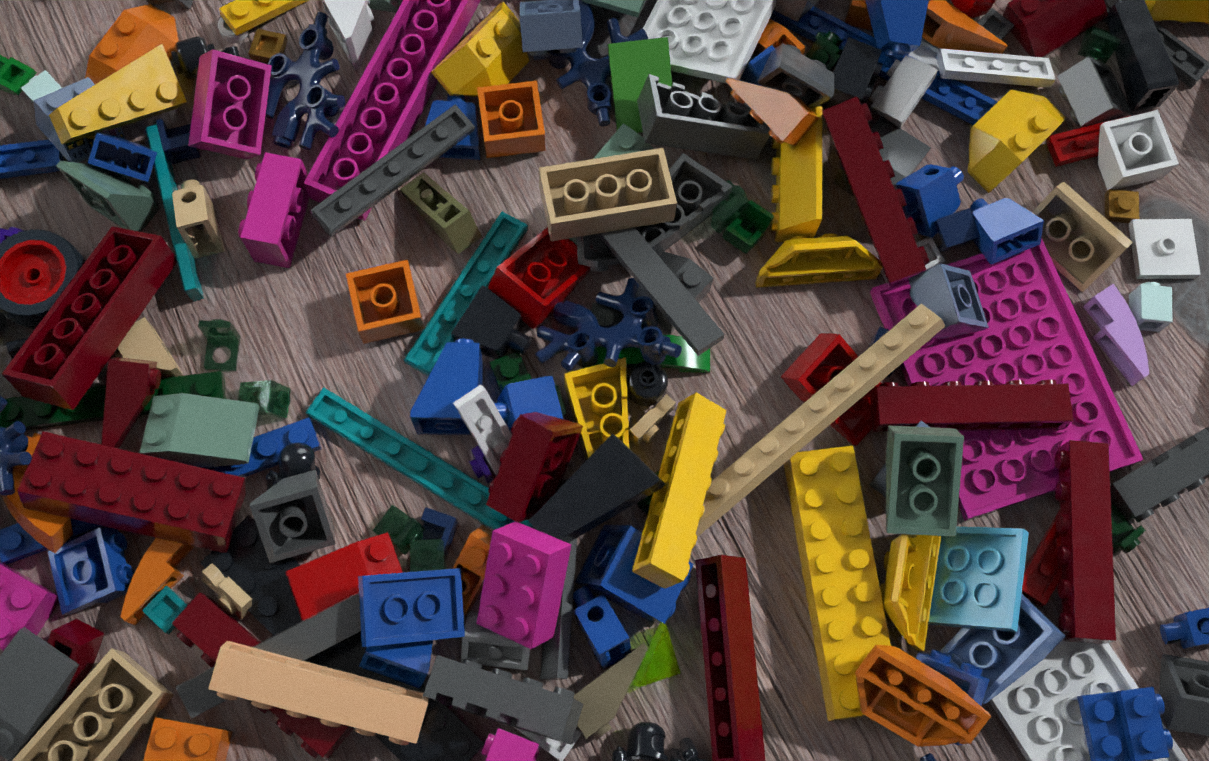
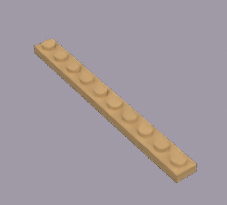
(818, 413)

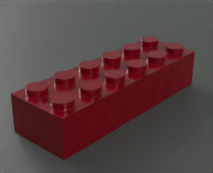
(91, 318)
(132, 492)

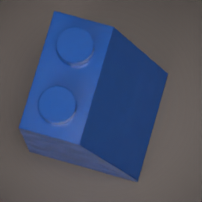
(897, 25)
(452, 377)
(610, 574)

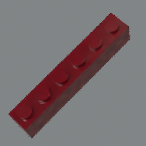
(874, 190)
(972, 406)
(1085, 543)
(209, 628)
(729, 659)

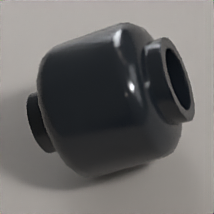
(187, 54)
(650, 392)

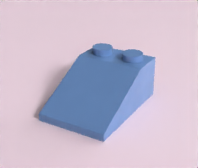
(1006, 654)

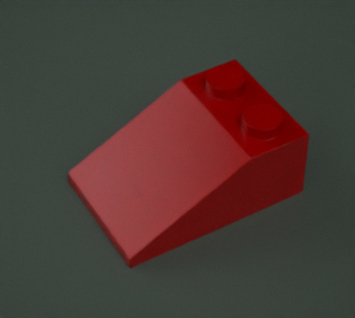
(538, 277)
(818, 366)
(336, 574)

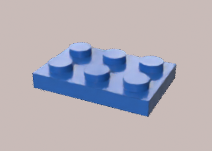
(411, 607)

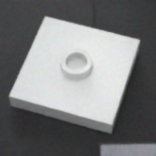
(1164, 249)

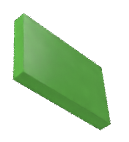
(629, 69)

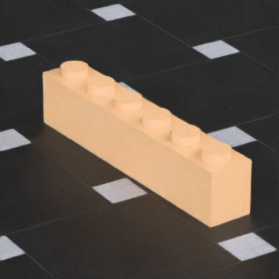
(318, 692)

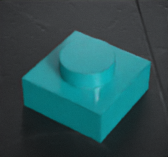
(165, 609)

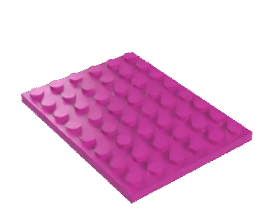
(1028, 339)

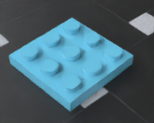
(980, 578)

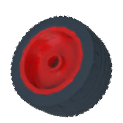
(34, 274)

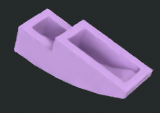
(1119, 334)

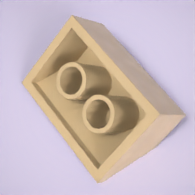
(1078, 236)

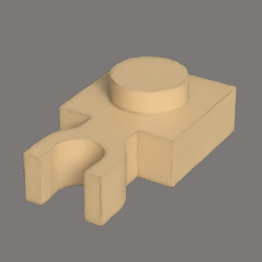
(647, 427)
(230, 595)

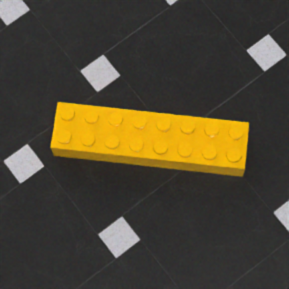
(836, 570)

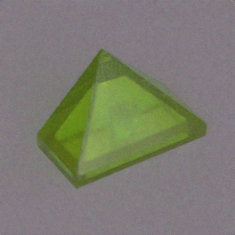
(658, 661)

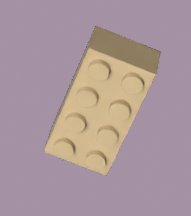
(607, 194)
(100, 714)

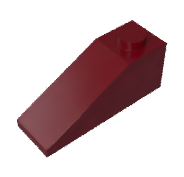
(128, 392)
(80, 644)

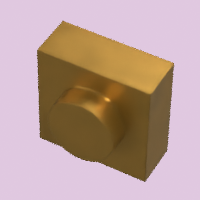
(266, 45)
(1121, 205)

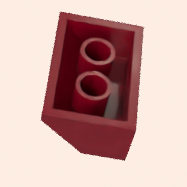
(1050, 24)
(532, 464)

